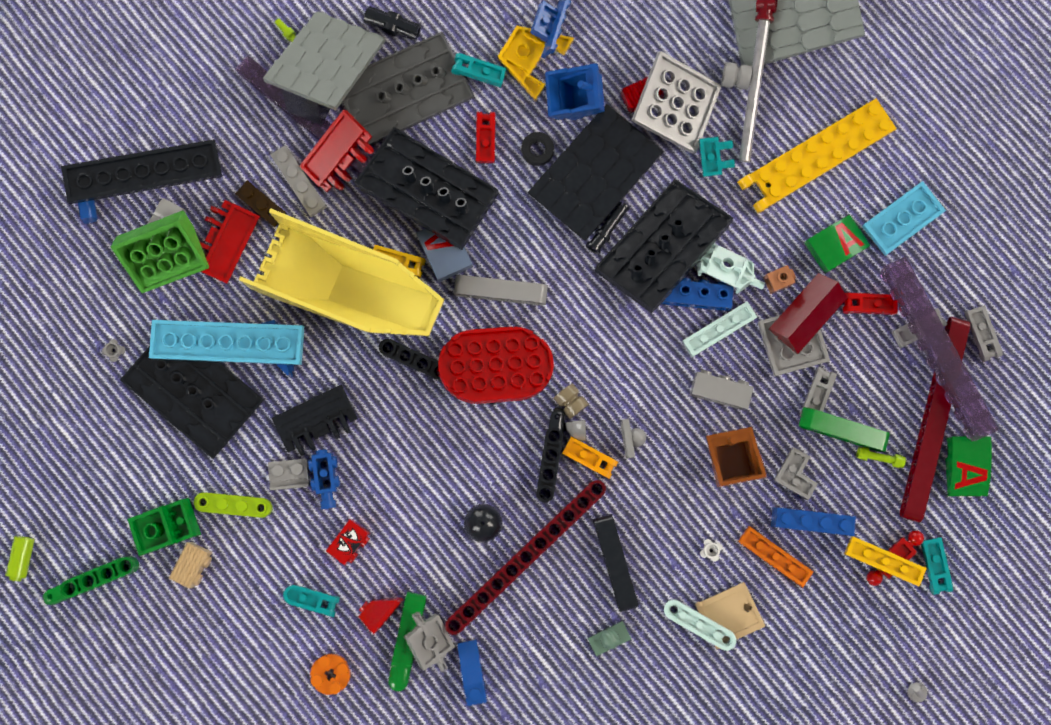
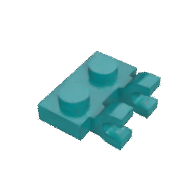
(711, 157)

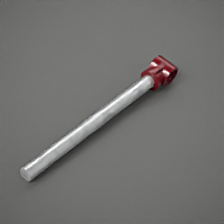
(765, 17)

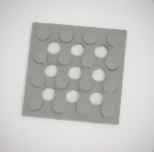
(649, 98)

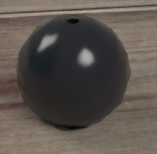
(491, 519)

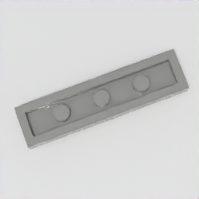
(298, 181)

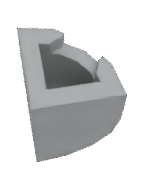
(576, 429)

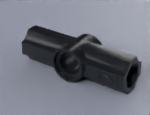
(392, 23)

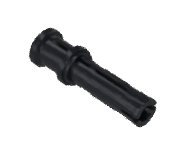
(603, 235)

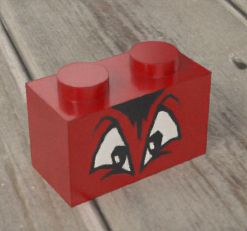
(348, 542)

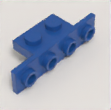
(548, 24)

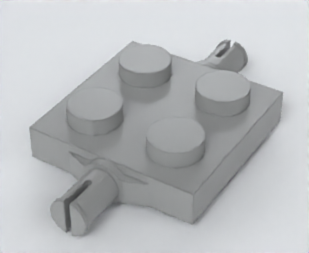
(429, 642)

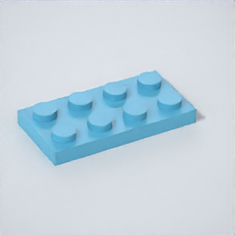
(903, 218)

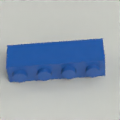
(813, 521)

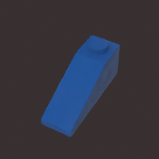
(472, 673)

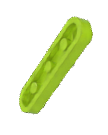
(233, 505)

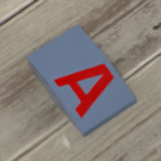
(443, 257)

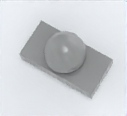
(631, 437)

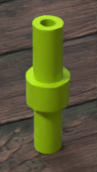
(288, 33)

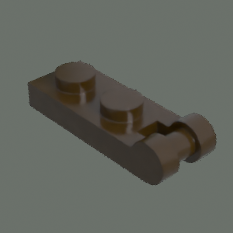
(258, 202)

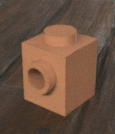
(779, 279)

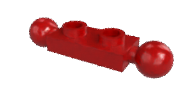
(900, 548)

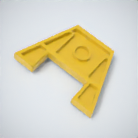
(523, 54)

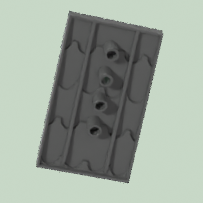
(393, 95)

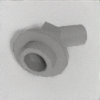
(917, 692)

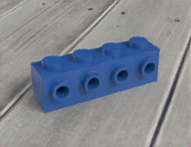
(701, 295)

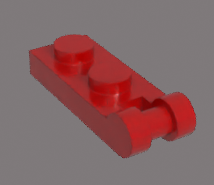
(485, 138)
(870, 304)

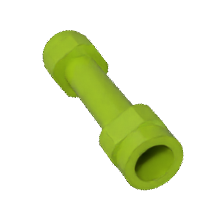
(864, 454)

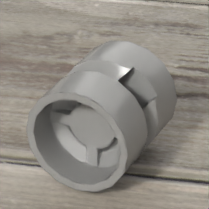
(736, 75)

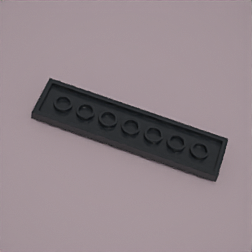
(141, 171)

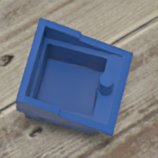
(574, 92)

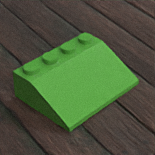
(160, 252)

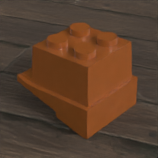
(735, 457)

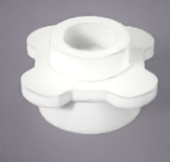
(714, 556)

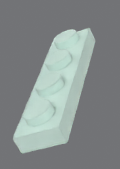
(719, 329)

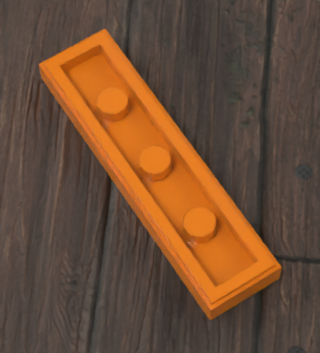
(775, 556)

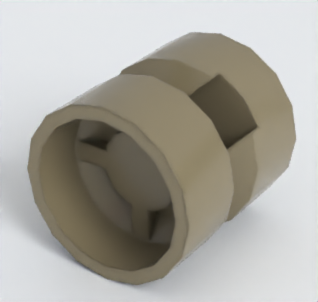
(571, 401)

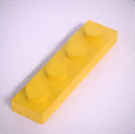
(885, 561)

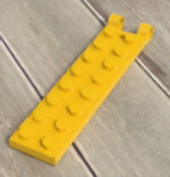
(819, 154)

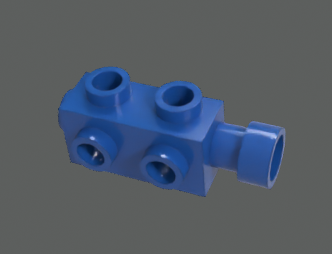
(322, 474)

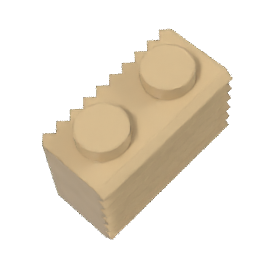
(191, 565)

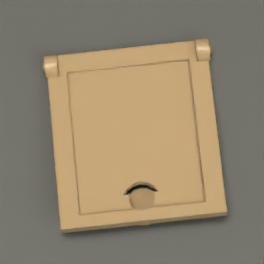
(729, 611)

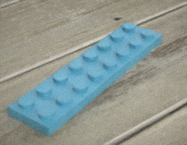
(226, 342)

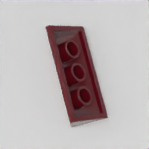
(808, 312)

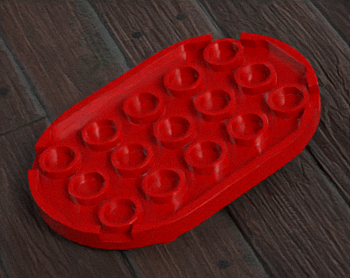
(495, 365)

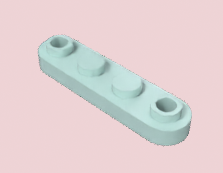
(700, 624)

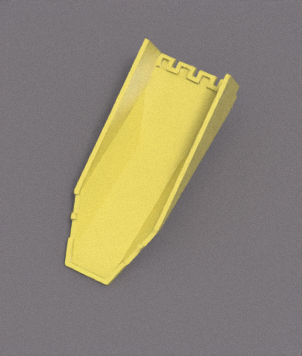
(344, 281)

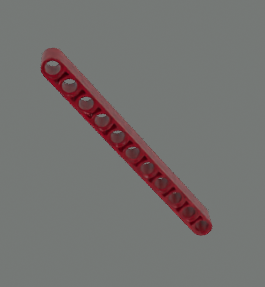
(931, 434)
(521, 565)

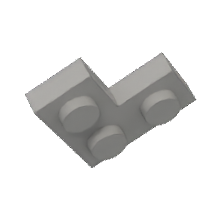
(791, 477)

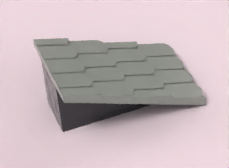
(797, 27)
(322, 65)

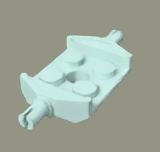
(738, 275)

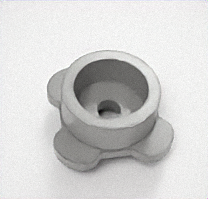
(113, 344)

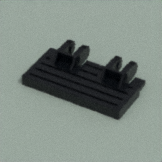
(314, 418)

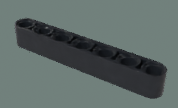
(413, 362)

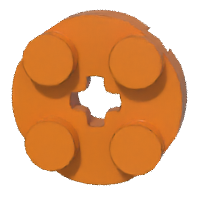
(333, 685)

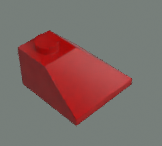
(377, 612)

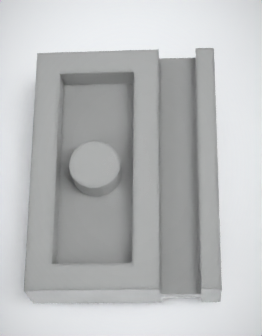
(288, 474)

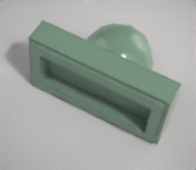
(609, 638)

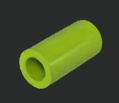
(20, 558)

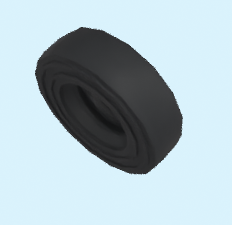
(541, 138)

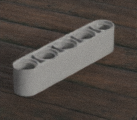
(500, 290)

